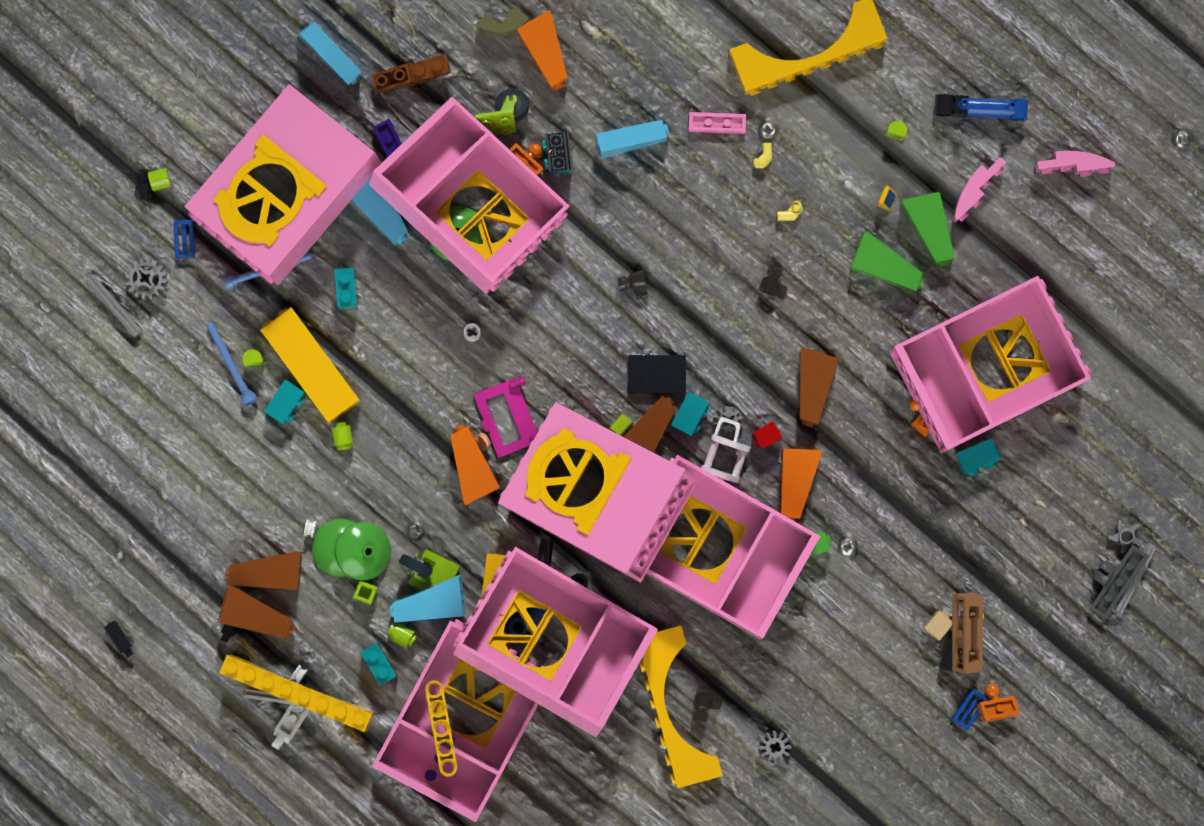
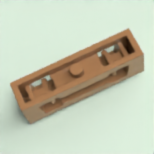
(967, 633)

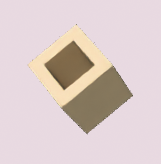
(938, 624)

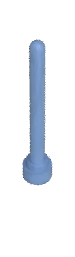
(231, 281)
(247, 395)

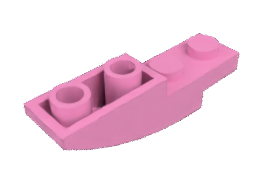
(1082, 163)
(971, 192)

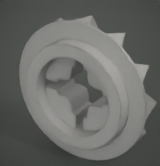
(727, 411)

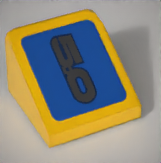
(887, 198)

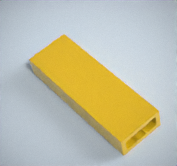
(309, 365)

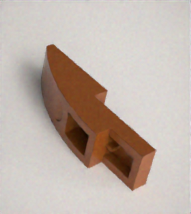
(412, 74)

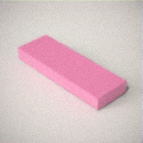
(717, 122)

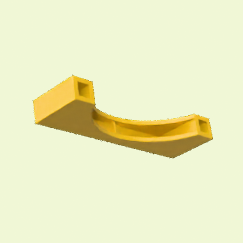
(761, 71)
(313, 700)
(687, 763)

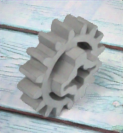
(152, 274)

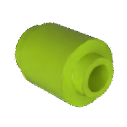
(342, 436)
(402, 635)

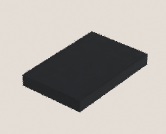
(656, 374)

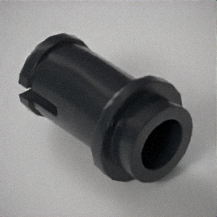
(143, 187)

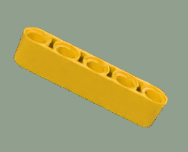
(435, 720)

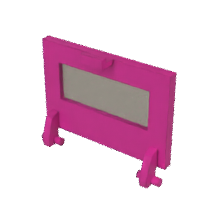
(506, 417)

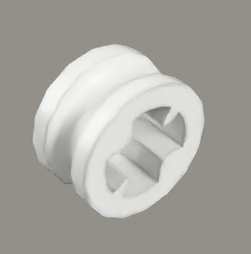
(473, 338)
(310, 528)
(298, 674)

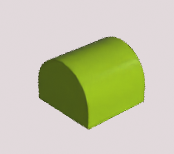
(896, 130)
(159, 179)
(252, 358)
(621, 425)
(365, 592)

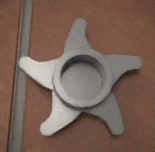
(1125, 536)

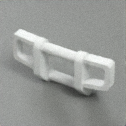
(734, 477)

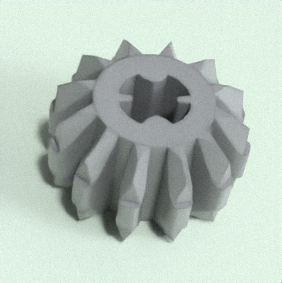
(773, 740)

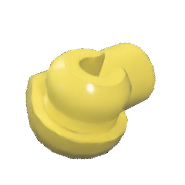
(765, 158)
(791, 214)

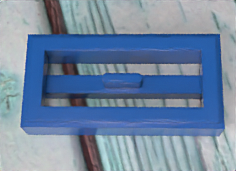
(185, 255)
(962, 706)

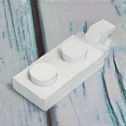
(289, 725)

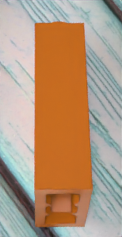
(544, 48)
(473, 469)
(797, 475)

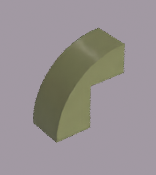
(507, 27)

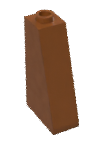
(815, 378)
(652, 424)
(271, 572)
(248, 613)

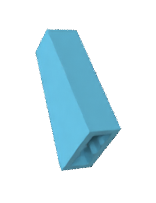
(330, 53)
(631, 138)
(381, 214)
(433, 602)

